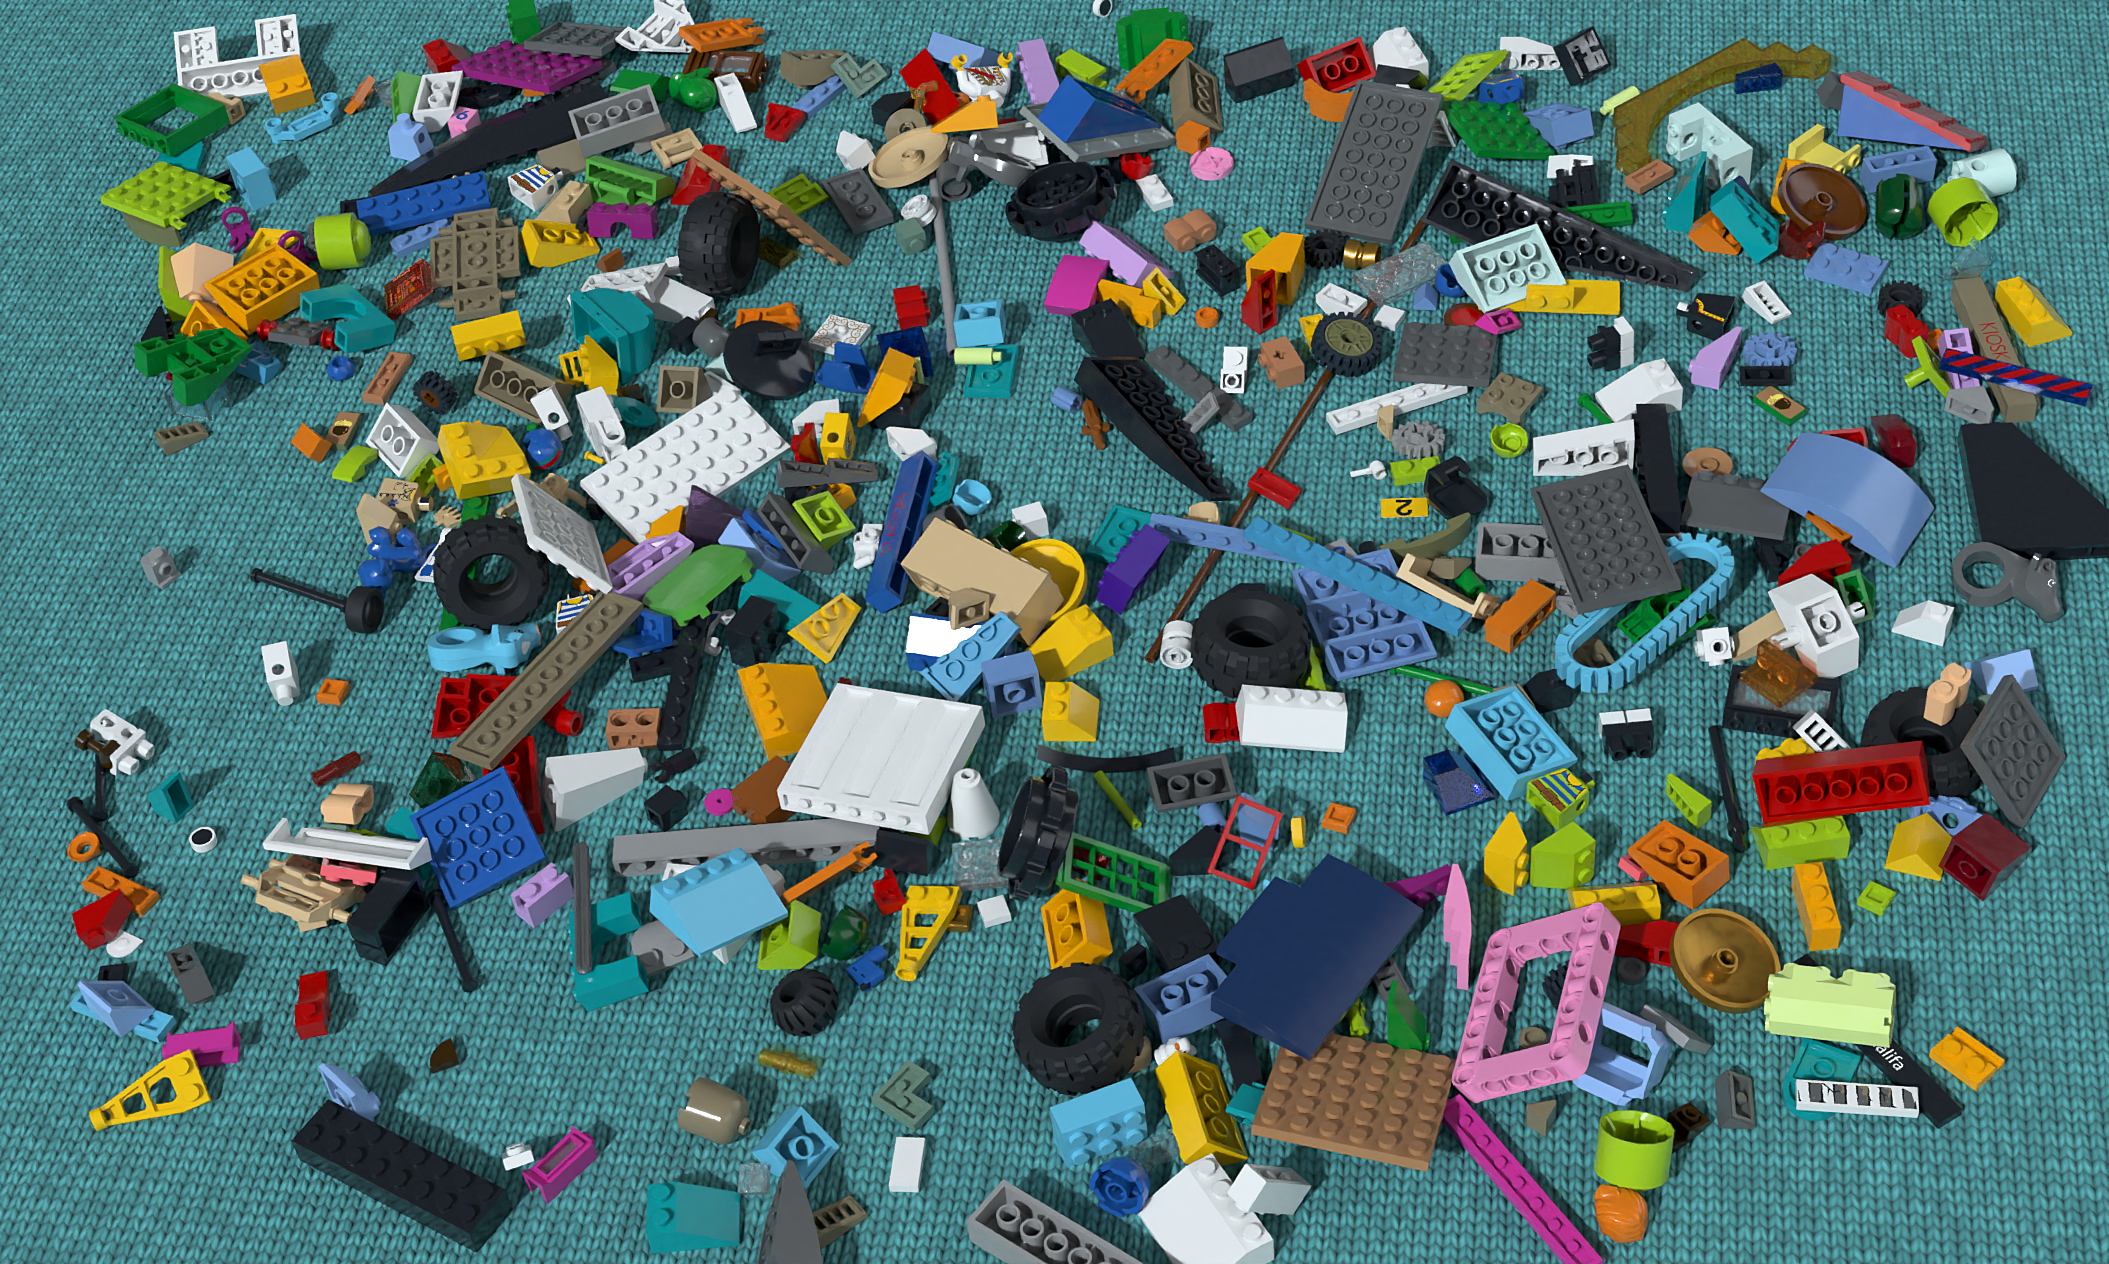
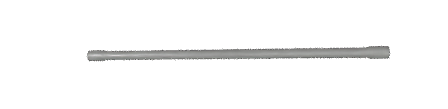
(944, 266)

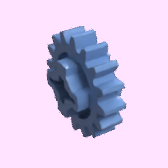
(1769, 350)

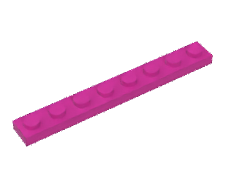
(1517, 1184)

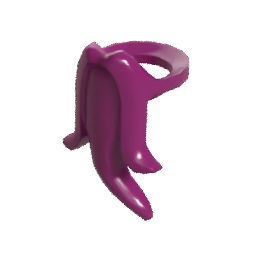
(238, 231)
(298, 250)

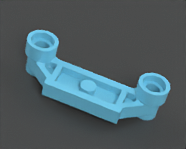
(306, 125)

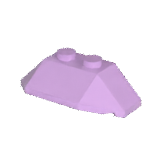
(647, 564)

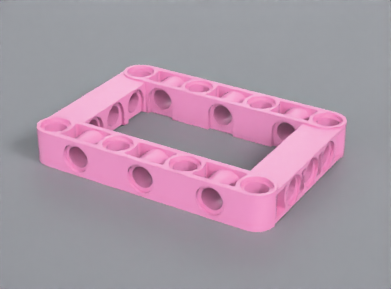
(1480, 1068)

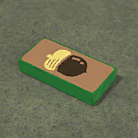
(1779, 405)

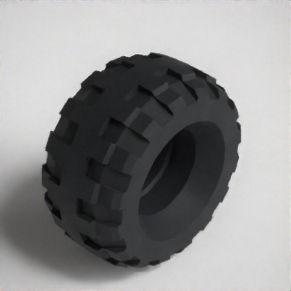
(719, 244)
(496, 602)
(1250, 642)
(1902, 720)
(1061, 1004)

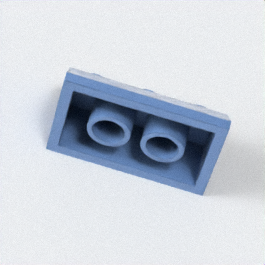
(944, 48)

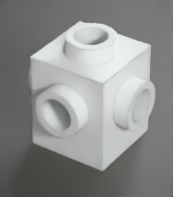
(1723, 645)

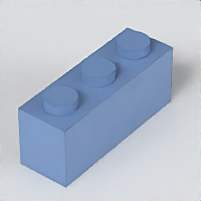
(1915, 162)

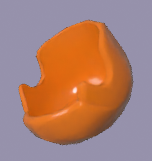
(1442, 697)

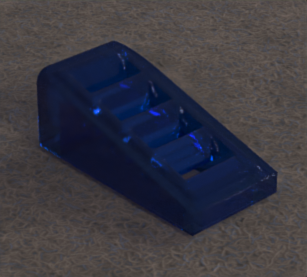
(1772, 79)

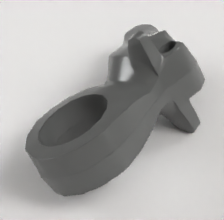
(972, 155)
(2026, 580)

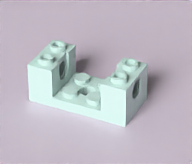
(1698, 130)

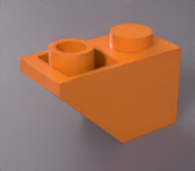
(1713, 236)

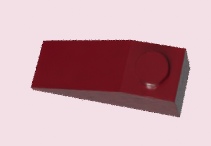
(1895, 440)

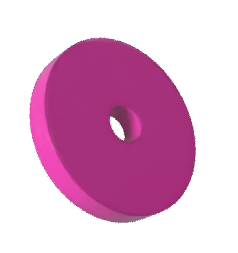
(715, 808)

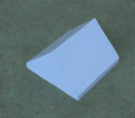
(1990, 669)
(115, 1004)

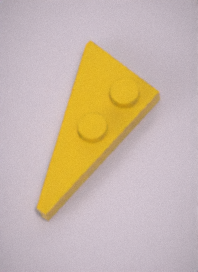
(264, 238)

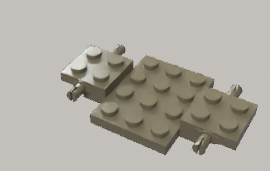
(475, 261)

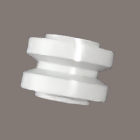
(920, 209)

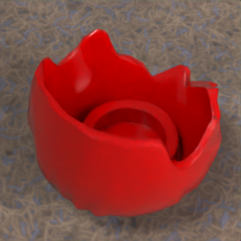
(1135, 166)

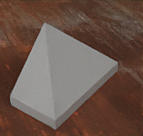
(1202, 413)

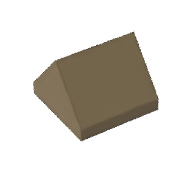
(1541, 1116)

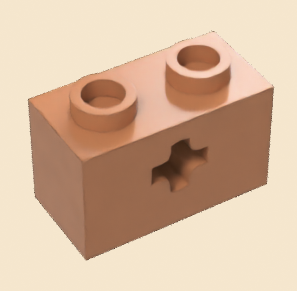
(1281, 363)

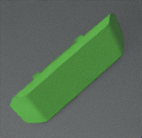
(613, 194)

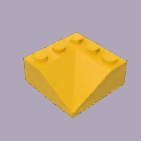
(481, 458)

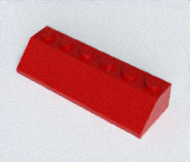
(1842, 782)

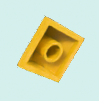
(1918, 847)

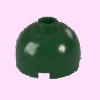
(847, 935)

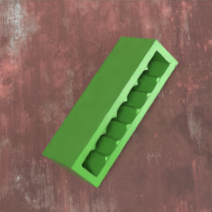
(642, 181)

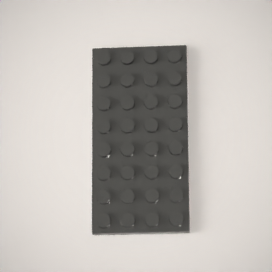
(1374, 161)
(1604, 539)

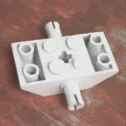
(1817, 626)

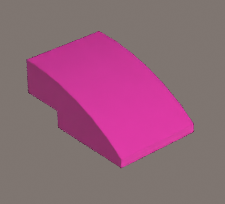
(1075, 284)

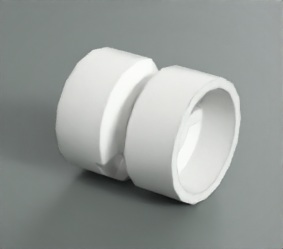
(1176, 645)

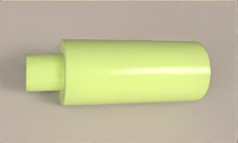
(1618, 99)
(976, 356)

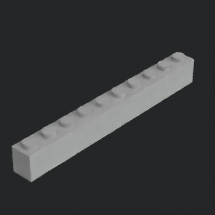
(765, 843)

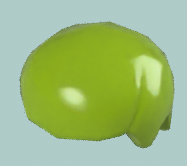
(1509, 440)

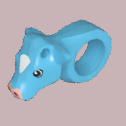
(469, 647)

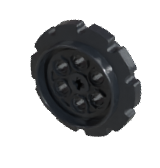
(1060, 200)
(1037, 833)

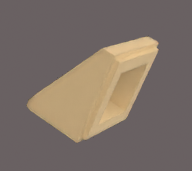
(1385, 421)

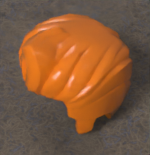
(1620, 1213)

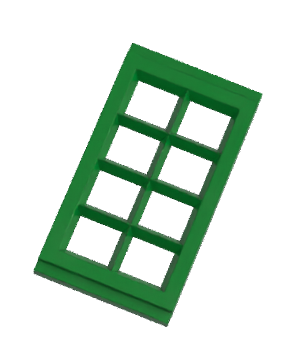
(1064, 875)

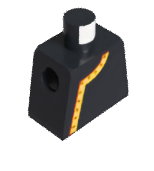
(1708, 314)

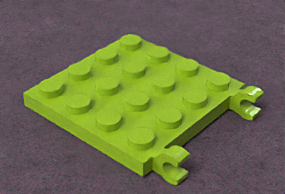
(164, 194)

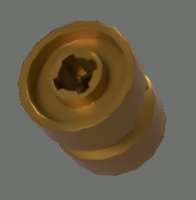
(1361, 255)

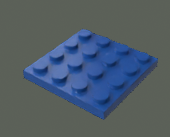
(478, 837)

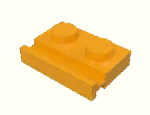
(1966, 1058)

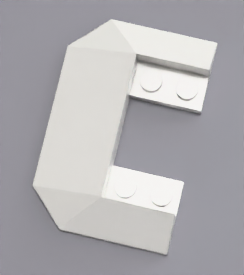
(203, 73)

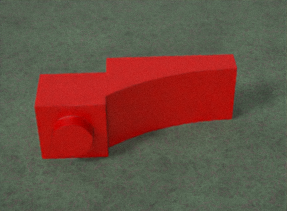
(313, 1005)

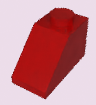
(102, 918)

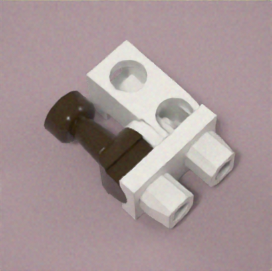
(122, 742)

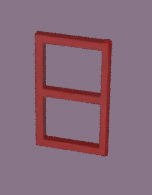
(1264, 850)

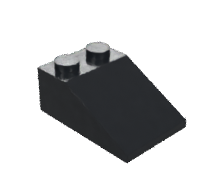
(1105, 331)
(1175, 933)

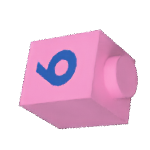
(463, 120)

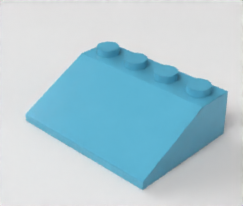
(1508, 740)
(717, 902)

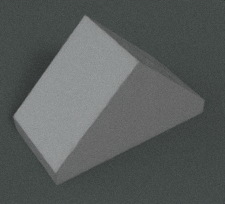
(1970, 404)

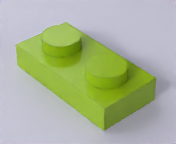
(1412, 470)

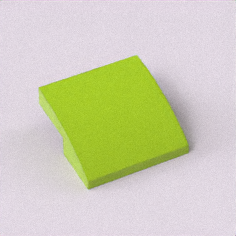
(799, 194)

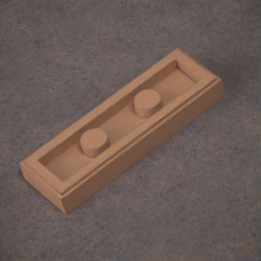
(387, 378)

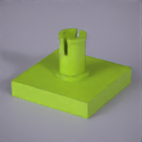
(1929, 368)

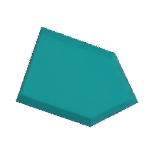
(944, 479)

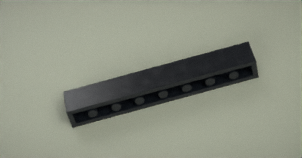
(1656, 466)

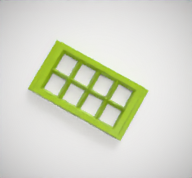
(1480, 63)

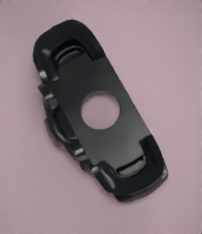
(483, 100)

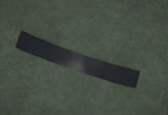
(1107, 765)

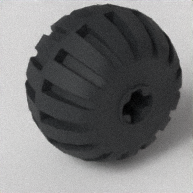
(804, 1002)

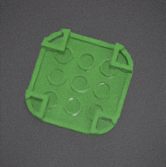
(698, 581)

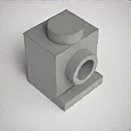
(160, 567)

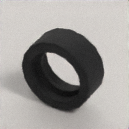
(364, 609)

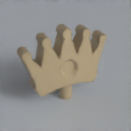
(447, 517)

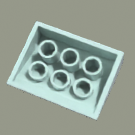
(1500, 268)

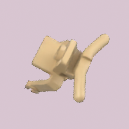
(554, 486)

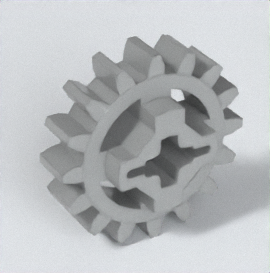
(1418, 440)

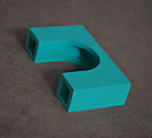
(369, 325)
(618, 979)

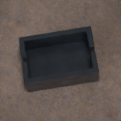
(388, 915)

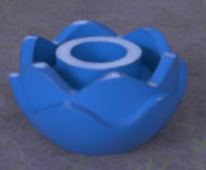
(341, 368)

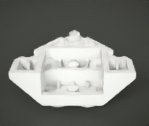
(660, 30)

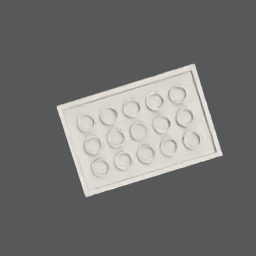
(561, 534)

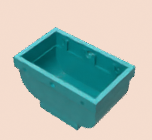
(618, 325)

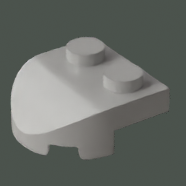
(659, 948)

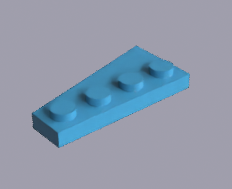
(961, 669)

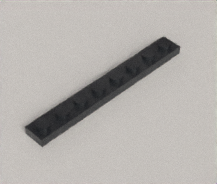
(683, 683)

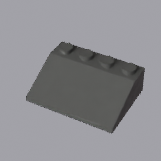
(1734, 506)

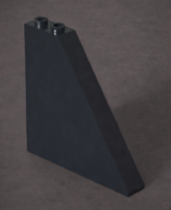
(2027, 498)

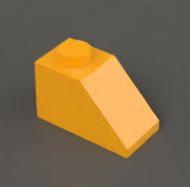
(668, 523)

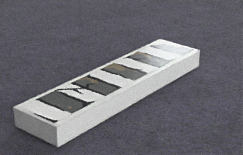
(1857, 1098)

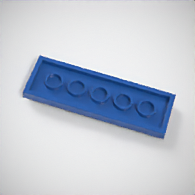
(424, 203)

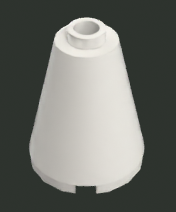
(971, 807)

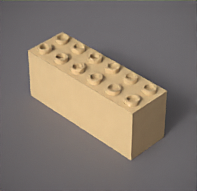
(956, 560)

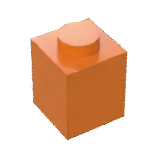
(1193, 137)

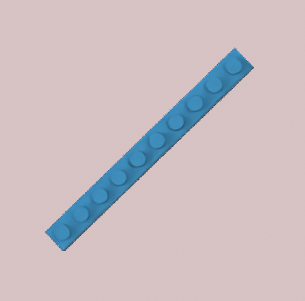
(1358, 576)

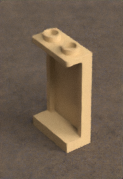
(1415, 570)

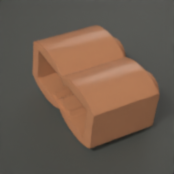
(1190, 230)

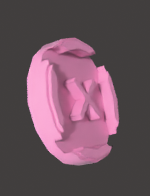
(1211, 164)

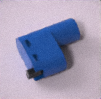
(865, 969)

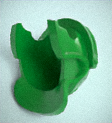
(693, 89)

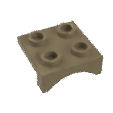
(1509, 398)

